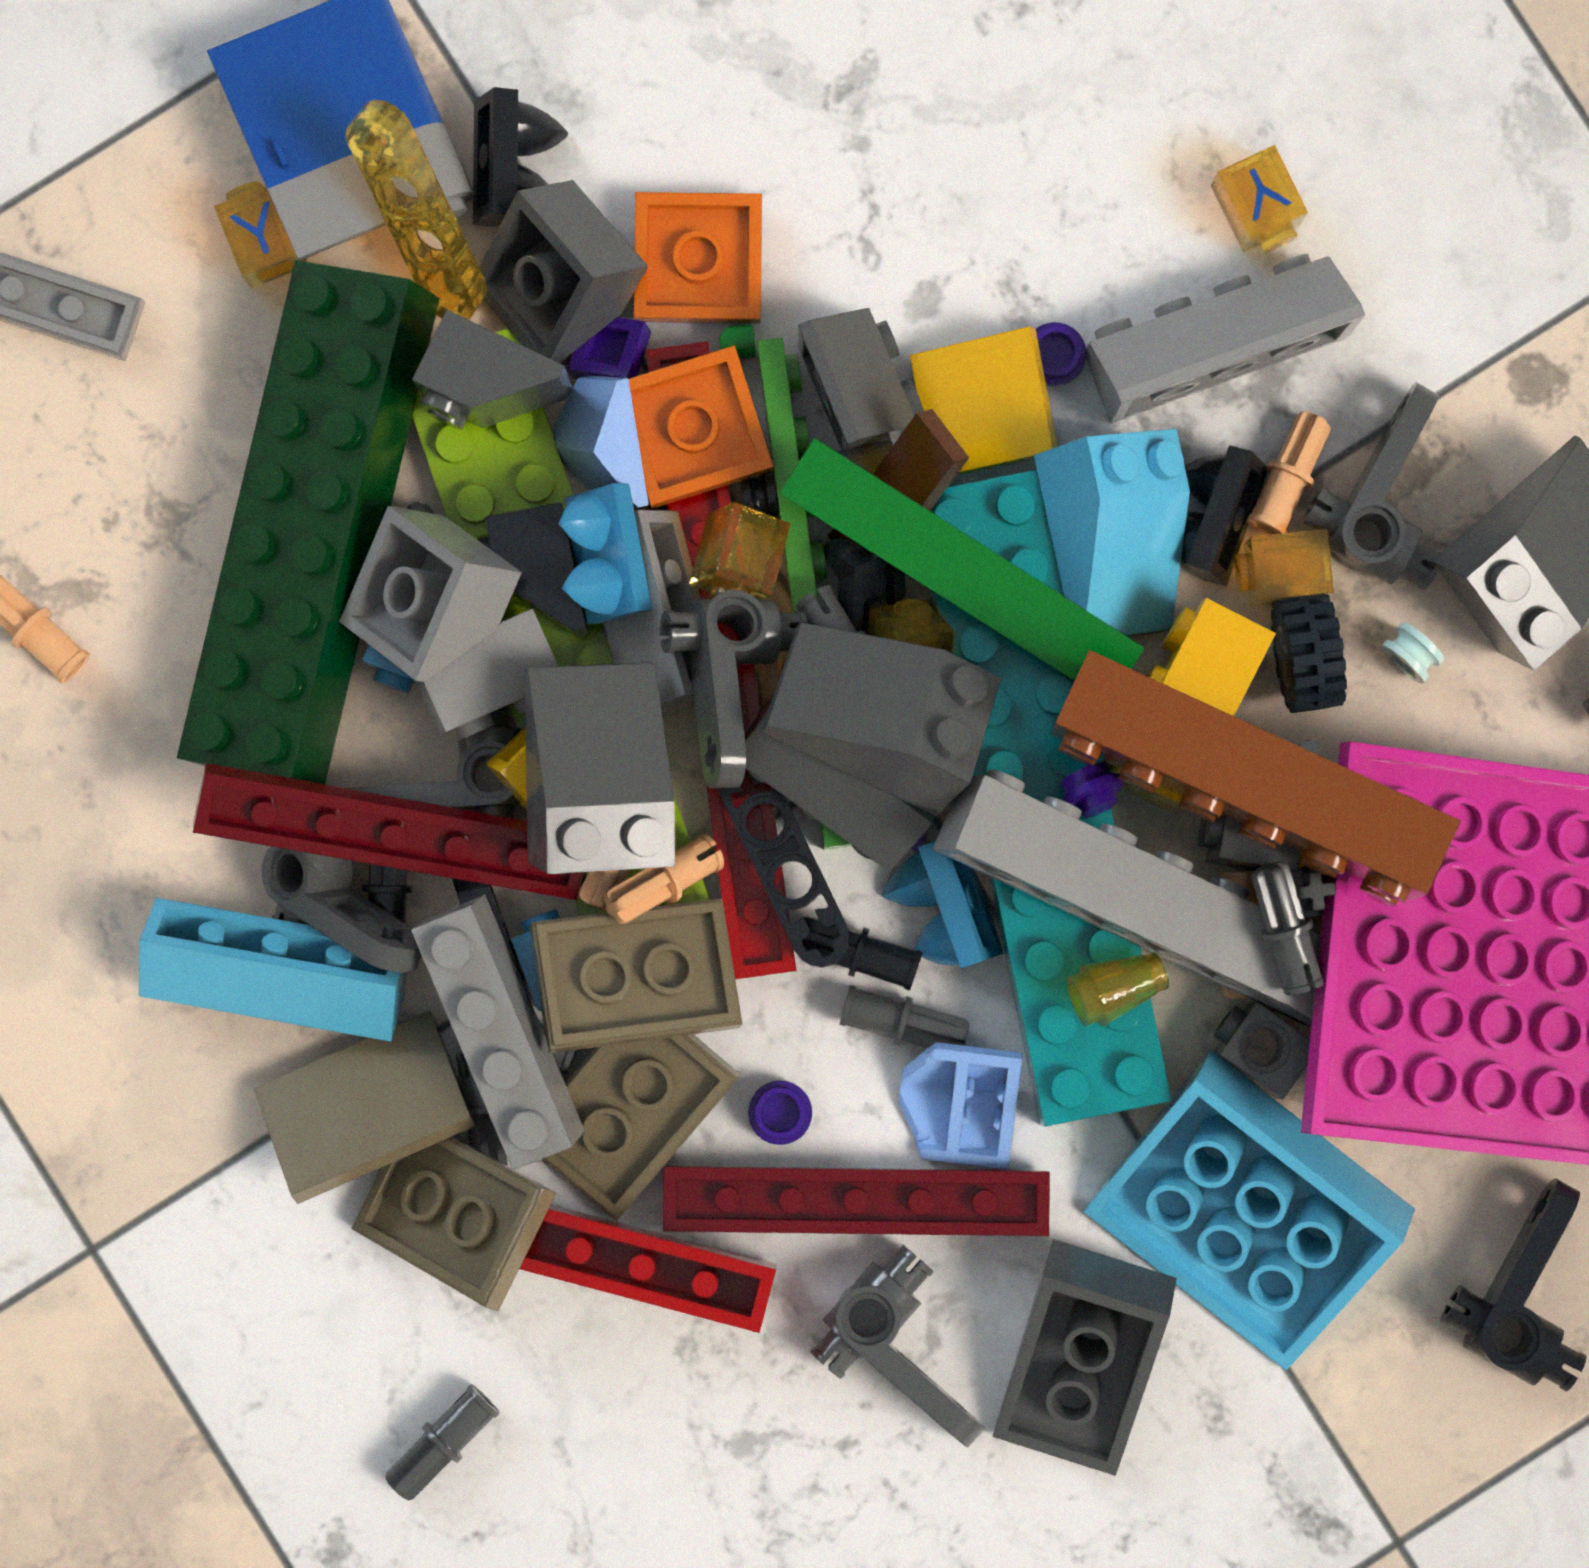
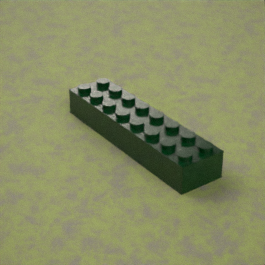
(306, 520)

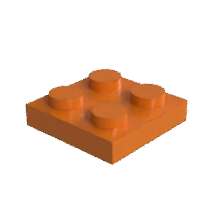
(699, 257)
(697, 427)

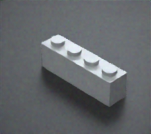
(498, 1032)

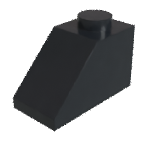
(544, 555)

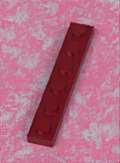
(372, 830)
(856, 1201)

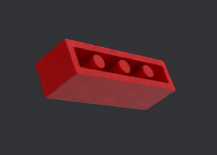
(651, 1268)

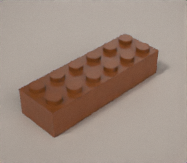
(1254, 779)

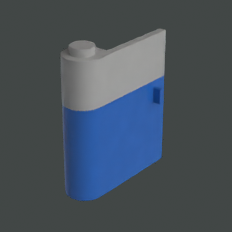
(300, 90)

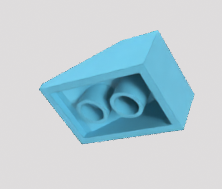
(1118, 524)

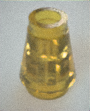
(1115, 987)

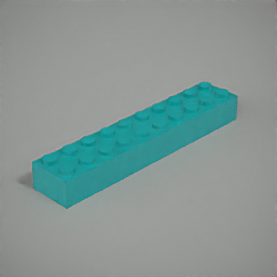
(1071, 1066)

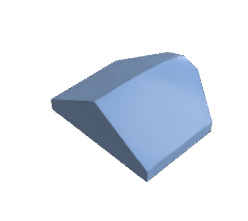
(600, 436)
(962, 1103)

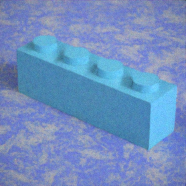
(264, 971)

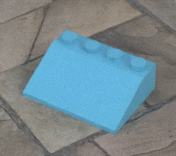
(1251, 1211)

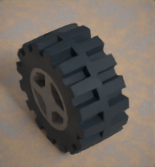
(1308, 653)

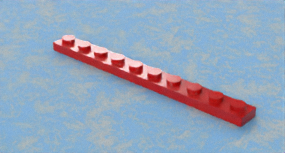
(753, 927)

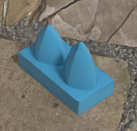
(607, 552)
(964, 928)

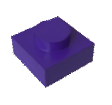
(612, 351)

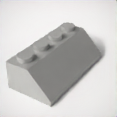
(1221, 337)

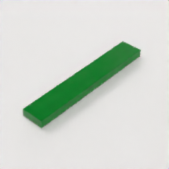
(952, 563)

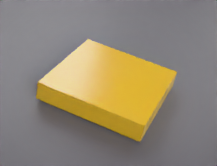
(989, 397)

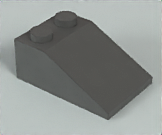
(1528, 561)
(884, 712)
(597, 769)
(1085, 1357)

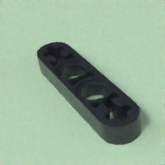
(771, 855)

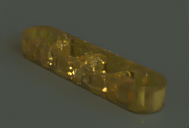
(389, 148)

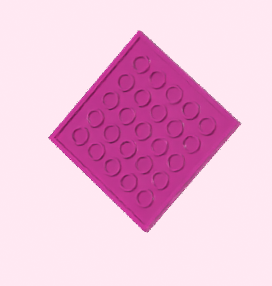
(1472, 1003)

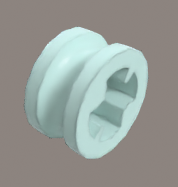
(1412, 652)

